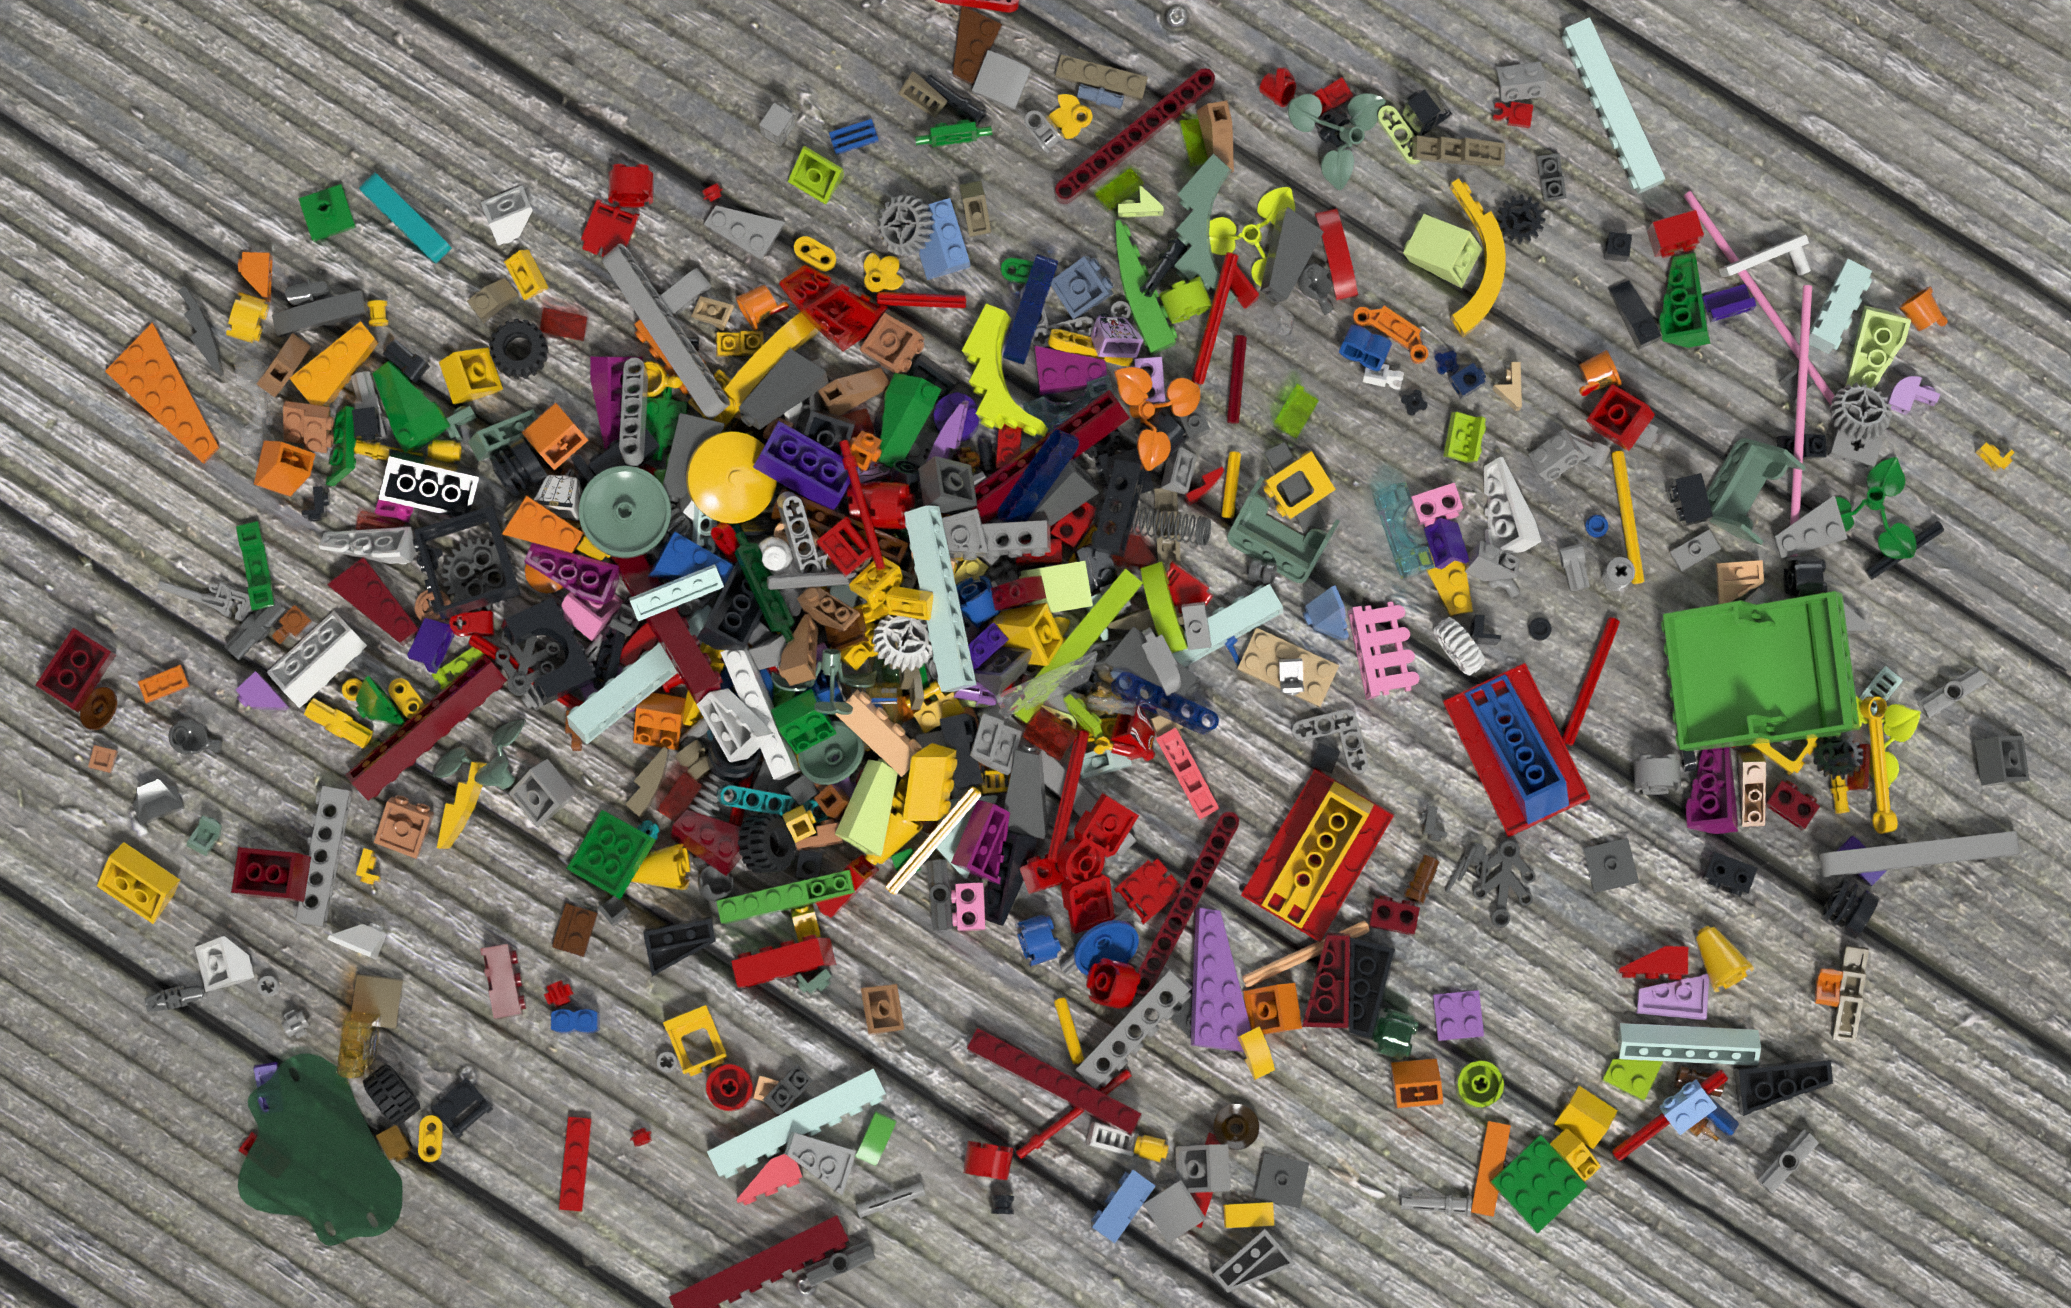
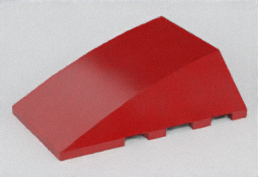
(832, 308)

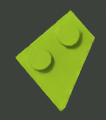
(1086, 720)
(1632, 1076)

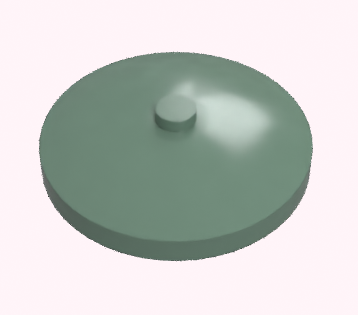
(624, 511)

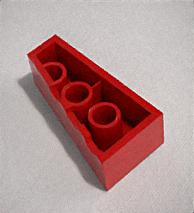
(783, 961)

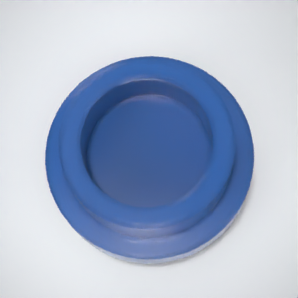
(1596, 526)

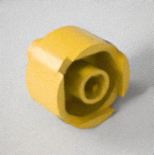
(246, 318)

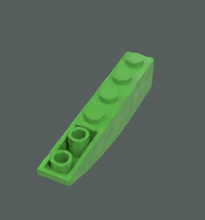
(1144, 310)
(785, 897)

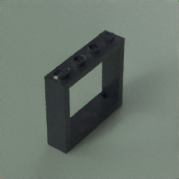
(454, 525)

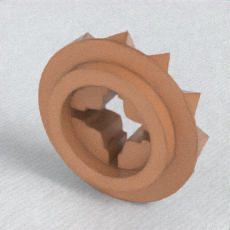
(422, 606)

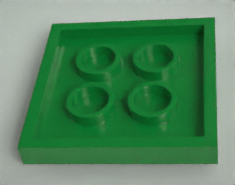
(611, 854)
(1538, 1184)

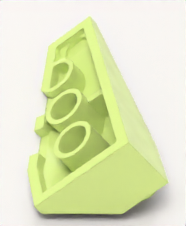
(1876, 344)

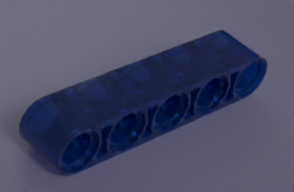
(1030, 309)
(1038, 477)
(1153, 703)

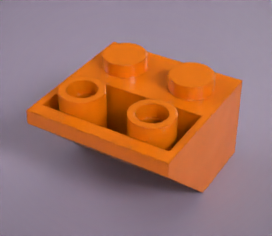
(554, 436)
(283, 467)
(659, 721)
(1416, 1083)

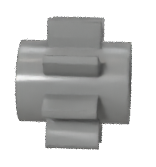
(295, 1024)

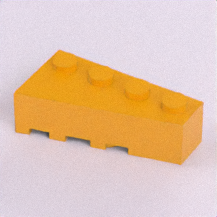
(332, 369)

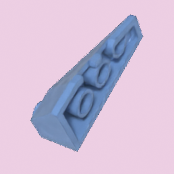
(1327, 614)

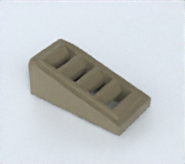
(912, 96)

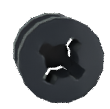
(1002, 1204)

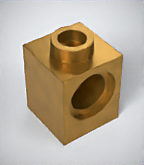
(394, 1143)

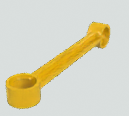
(1884, 819)

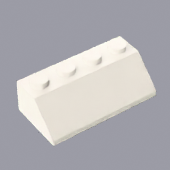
(316, 659)

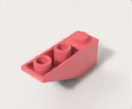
(776, 1173)

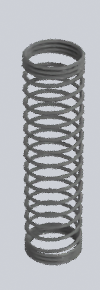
(1200, 538)

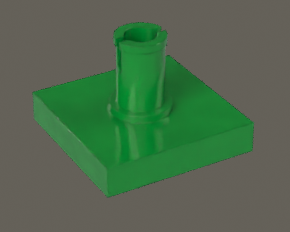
(327, 213)

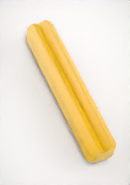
(1231, 484)
(1069, 1030)

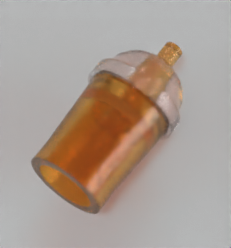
(1704, 1130)

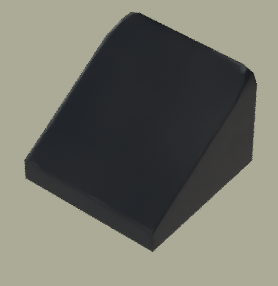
(1325, 758)

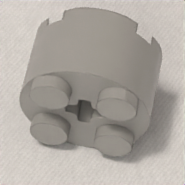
(1657, 774)

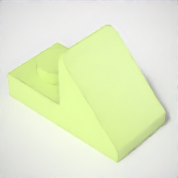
(1147, 207)

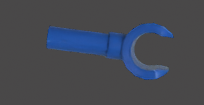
(1229, 645)

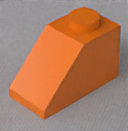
(257, 271)

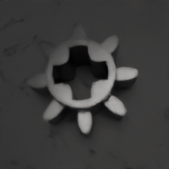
(1091, 686)

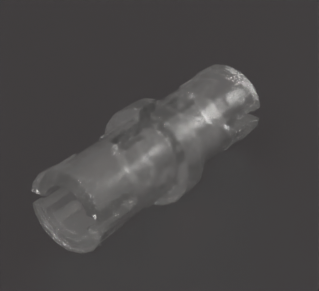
(1111, 705)

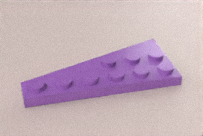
(1216, 997)

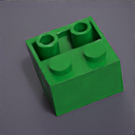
(802, 723)

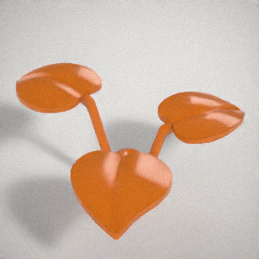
(1183, 396)

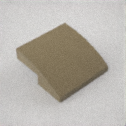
(379, 997)

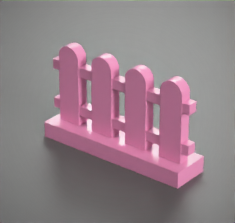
(1364, 641)

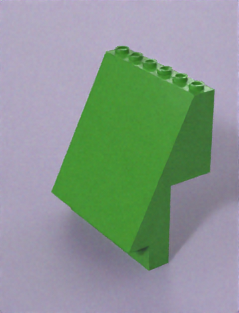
(1760, 672)

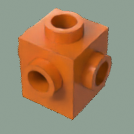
(865, 449)

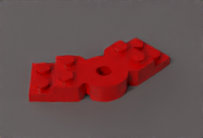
(1097, 836)

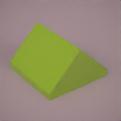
(816, 175)

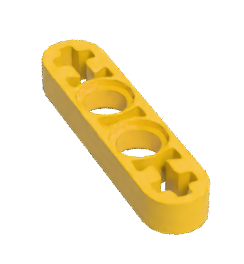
(1080, 345)

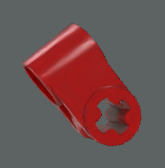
(476, 622)

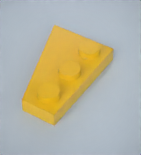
(1452, 587)

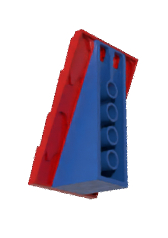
(1516, 750)

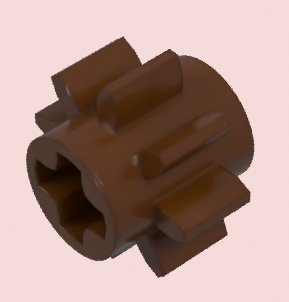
(965, 456)

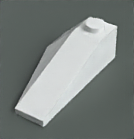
(1509, 517)
(381, 545)

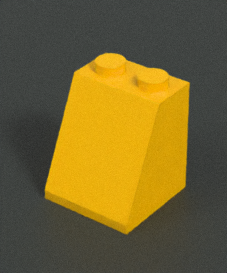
(1031, 629)

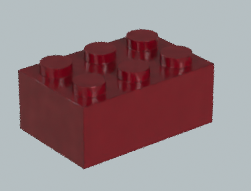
(75, 670)
(271, 874)

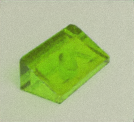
(1193, 142)
(1119, 189)

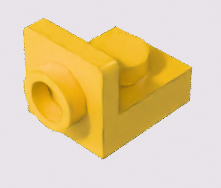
(1992, 457)
(367, 863)
(805, 922)

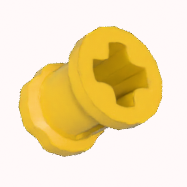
(377, 313)

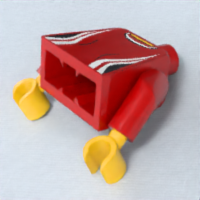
(1130, 737)

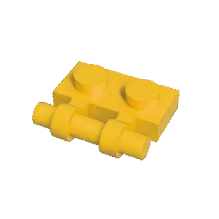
(943, 707)

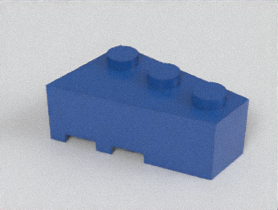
(685, 557)

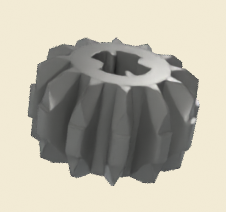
(678, 522)

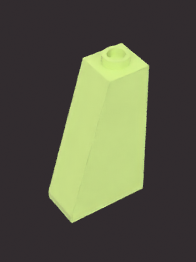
(869, 808)

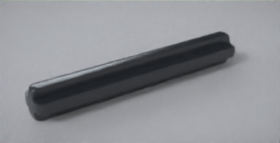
(1921, 539)

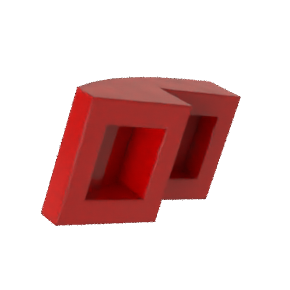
(1334, 95)
(1209, 482)

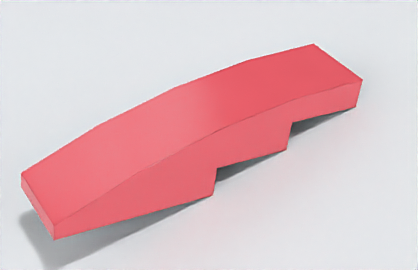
(1187, 773)

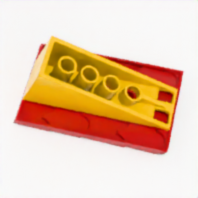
(1310, 874)

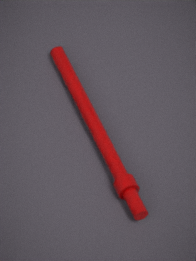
(850, 465)
(1036, 1141)

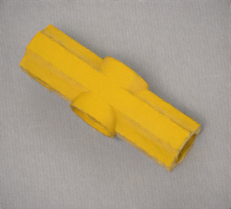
(338, 723)

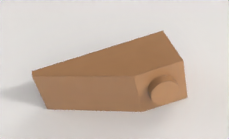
(800, 654)

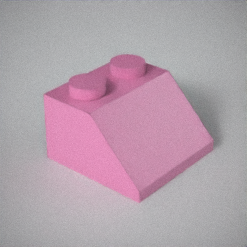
(589, 616)

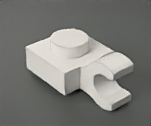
(1384, 376)

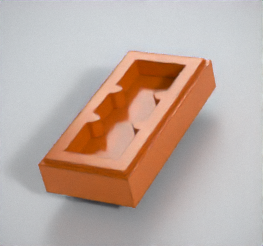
(163, 684)

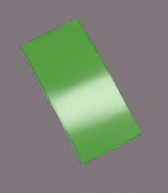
(875, 1138)

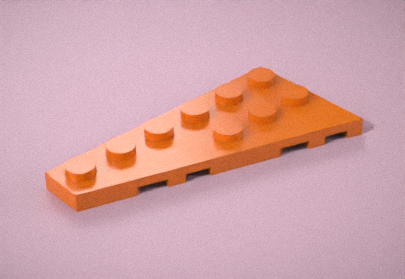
(156, 384)

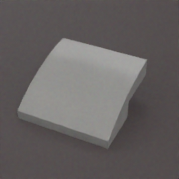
(1001, 80)
(995, 744)
(1174, 1211)

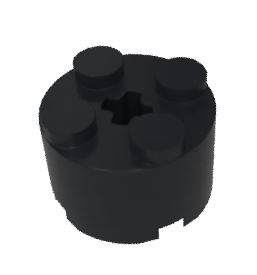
(1169, 427)
(1804, 576)

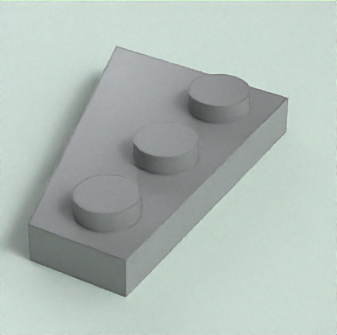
(745, 230)
(1815, 529)
(965, 533)
(822, 1159)

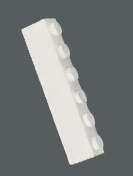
(756, 697)

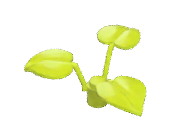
(1223, 230)
(1900, 725)

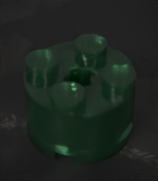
(1394, 1034)

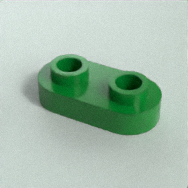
(1022, 267)

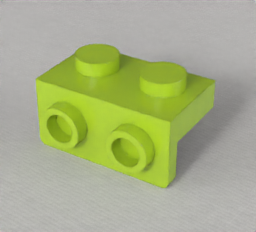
(1464, 437)

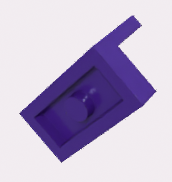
(1728, 303)
(1446, 543)
(431, 644)

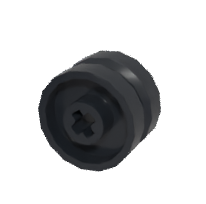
(730, 771)

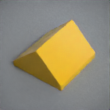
(1586, 1117)

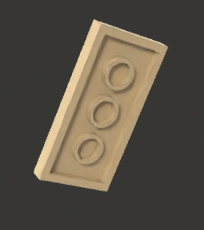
(1262, 663)

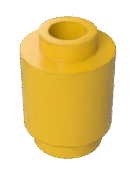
(445, 450)
(1151, 1148)

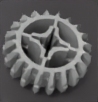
(908, 238)
(1860, 412)

